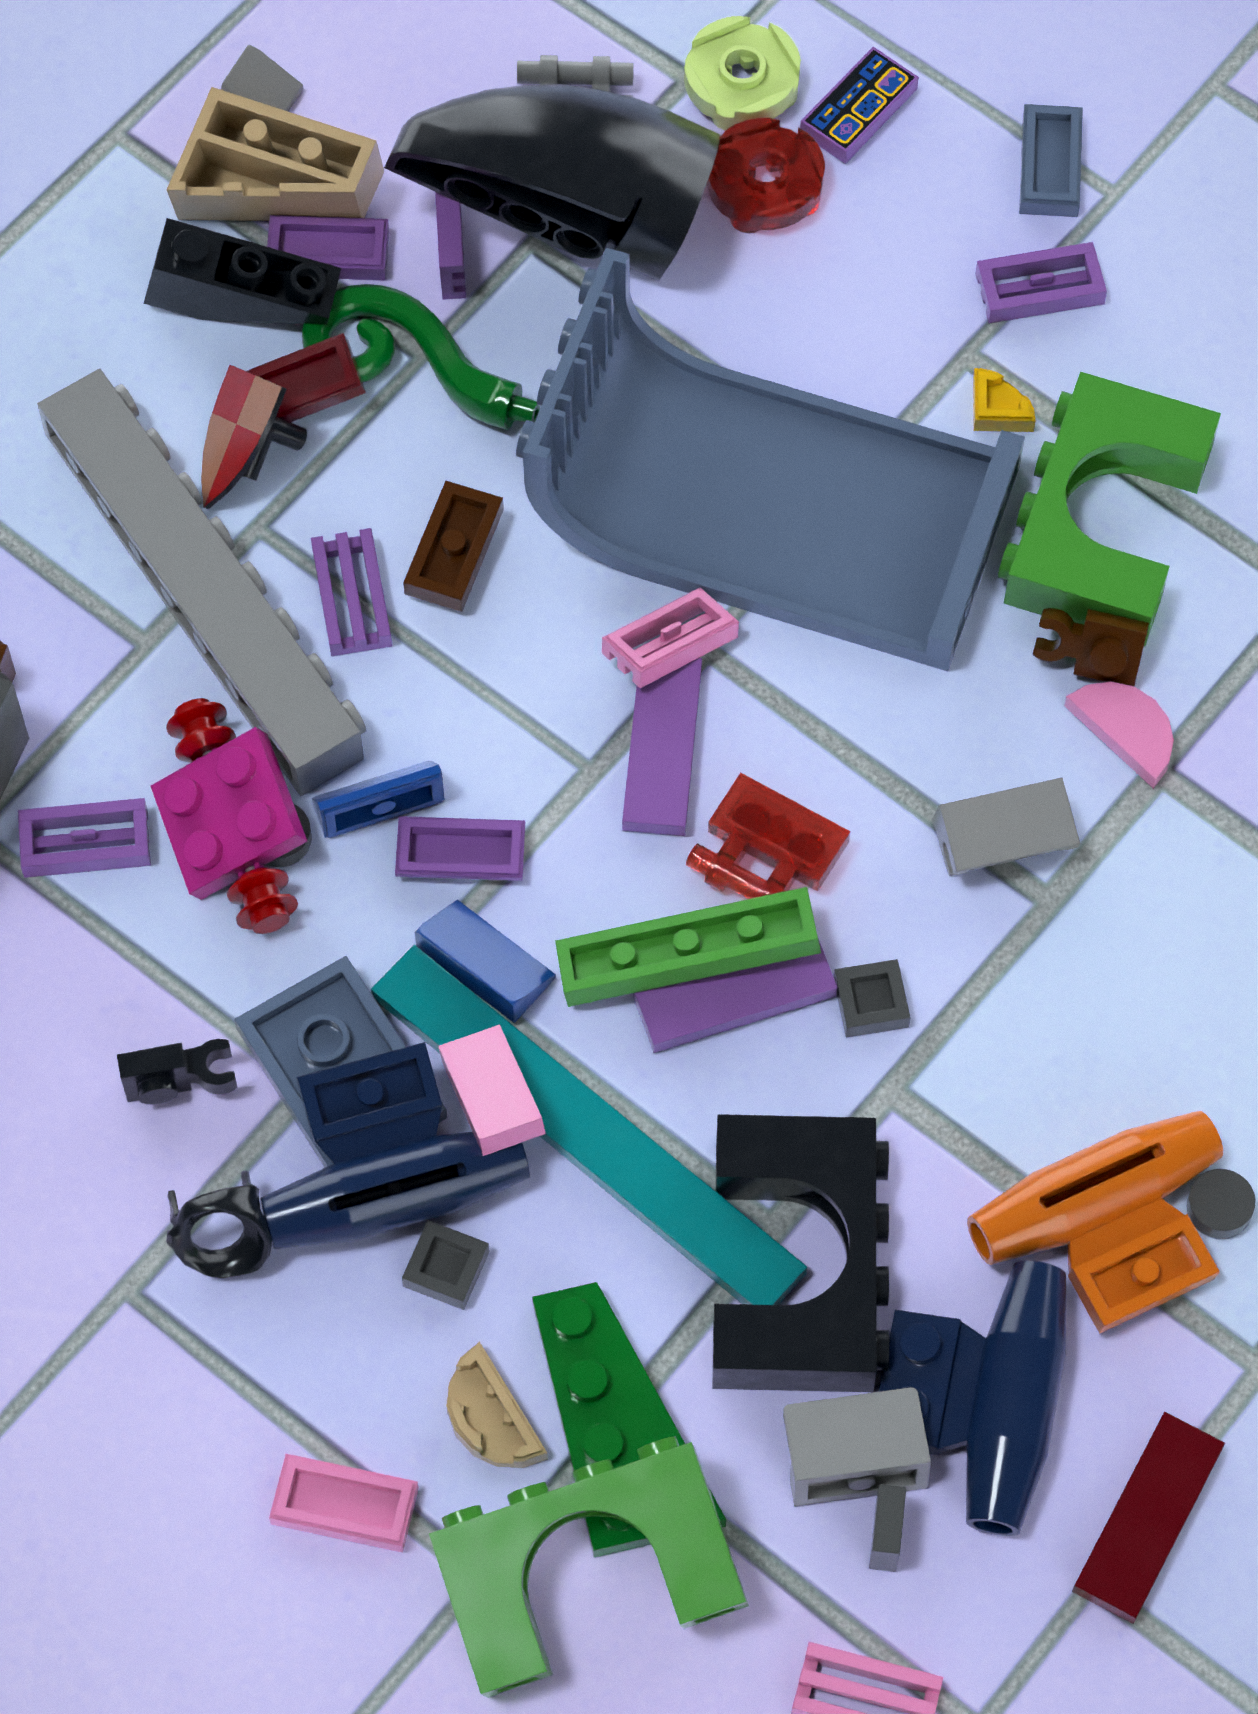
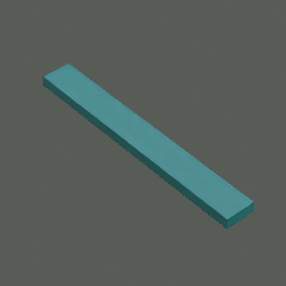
(602, 1140)

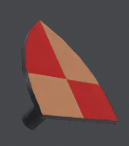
(242, 432)

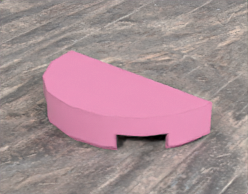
(1128, 724)

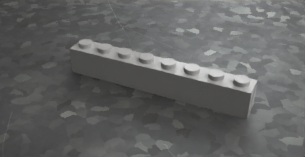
(202, 580)

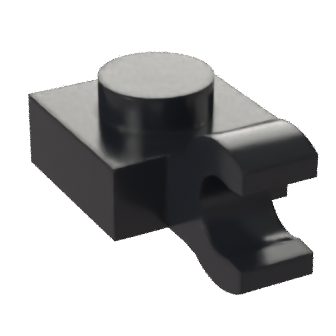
(164, 1071)

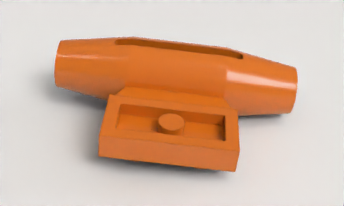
(1111, 1212)

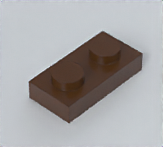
(453, 546)

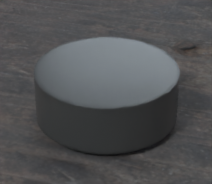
(1221, 1203)

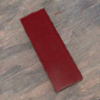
(1148, 1517)

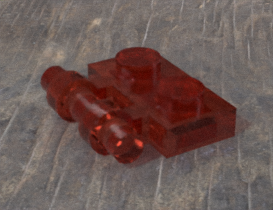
(772, 830)

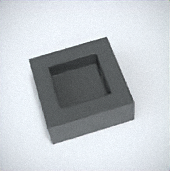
(872, 998)
(445, 1264)
(887, 1528)

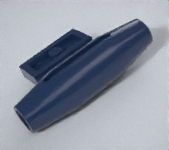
(388, 1162)
(990, 1390)

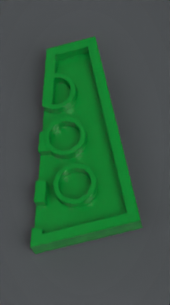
(600, 1396)

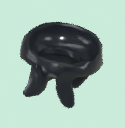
(242, 1256)

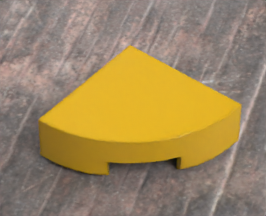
(999, 404)

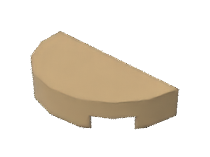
(488, 1416)

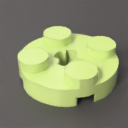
(735, 99)

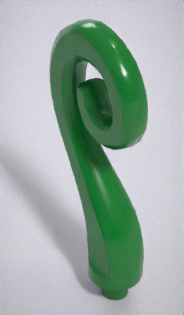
(470, 388)

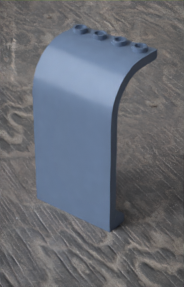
(759, 486)

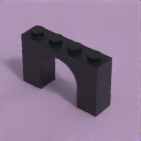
(835, 1336)

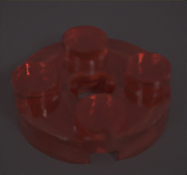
(771, 204)

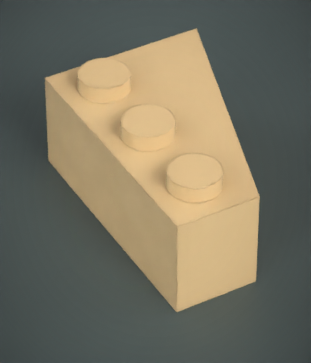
(266, 161)

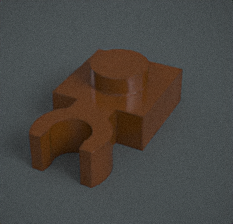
(1104, 646)

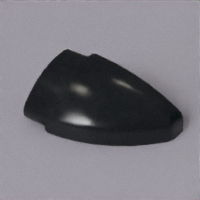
(566, 167)

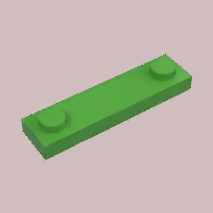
(687, 946)

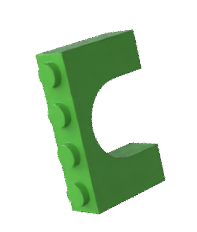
(1101, 433)
(491, 1554)

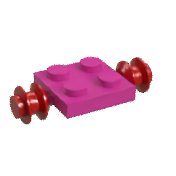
(229, 815)

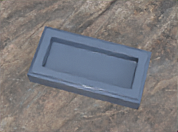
(1051, 160)

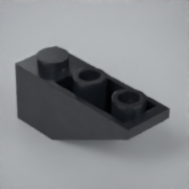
(237, 279)

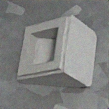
(262, 80)

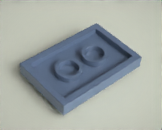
(314, 1028)

